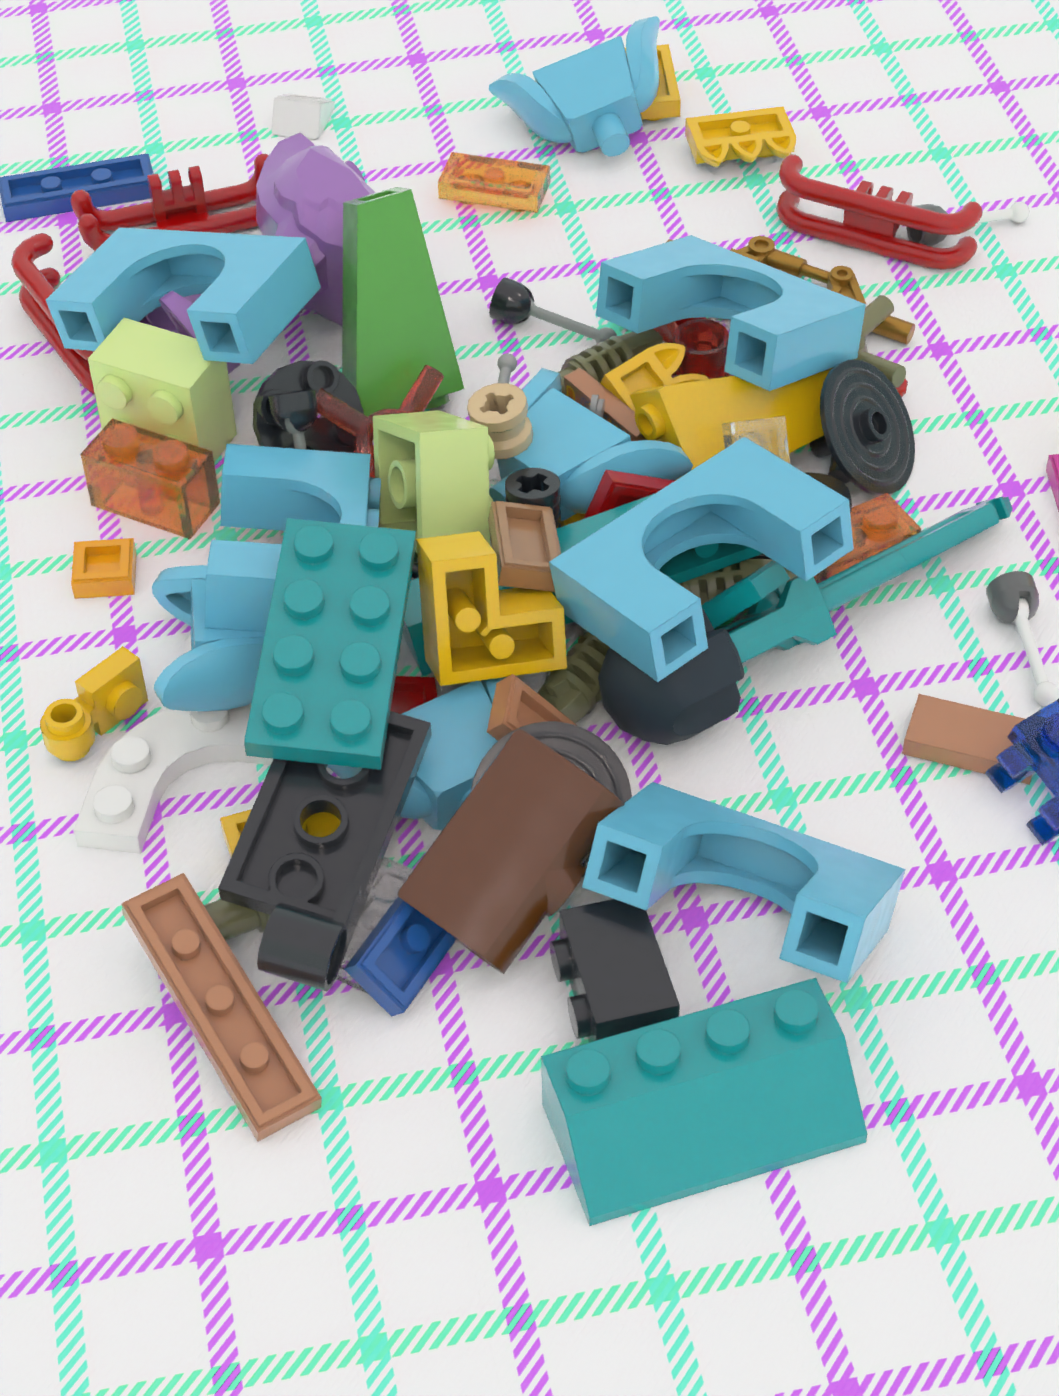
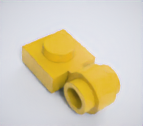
(105, 698)

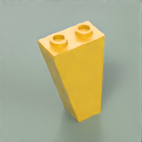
(694, 412)

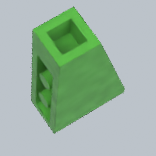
(391, 304)

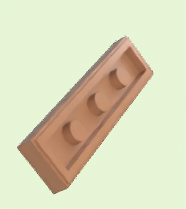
(221, 1007)

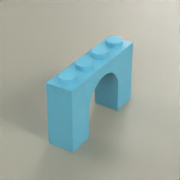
(245, 284)
(778, 321)
(262, 491)
(735, 497)
(672, 839)

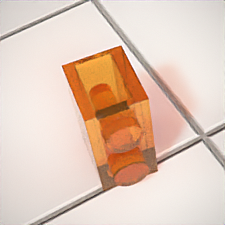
(151, 478)

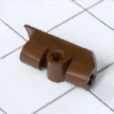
(510, 850)

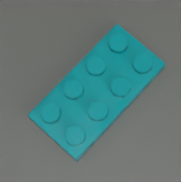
(331, 644)

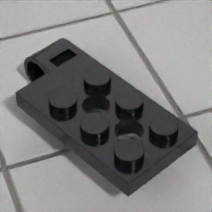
(320, 883)

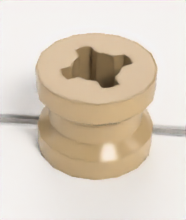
(504, 412)

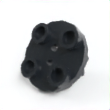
(301, 376)

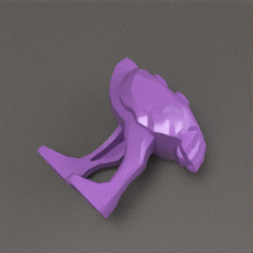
(295, 197)

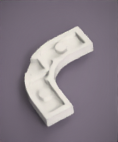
(145, 763)

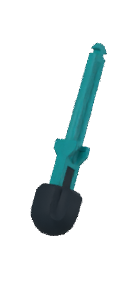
(791, 615)

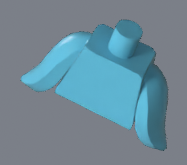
(590, 95)
(581, 447)
(222, 662)
(452, 755)

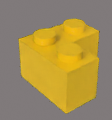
(476, 628)

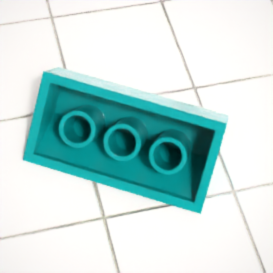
(702, 1100)

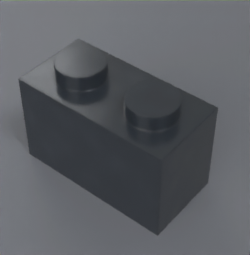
(612, 970)

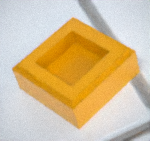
(104, 568)

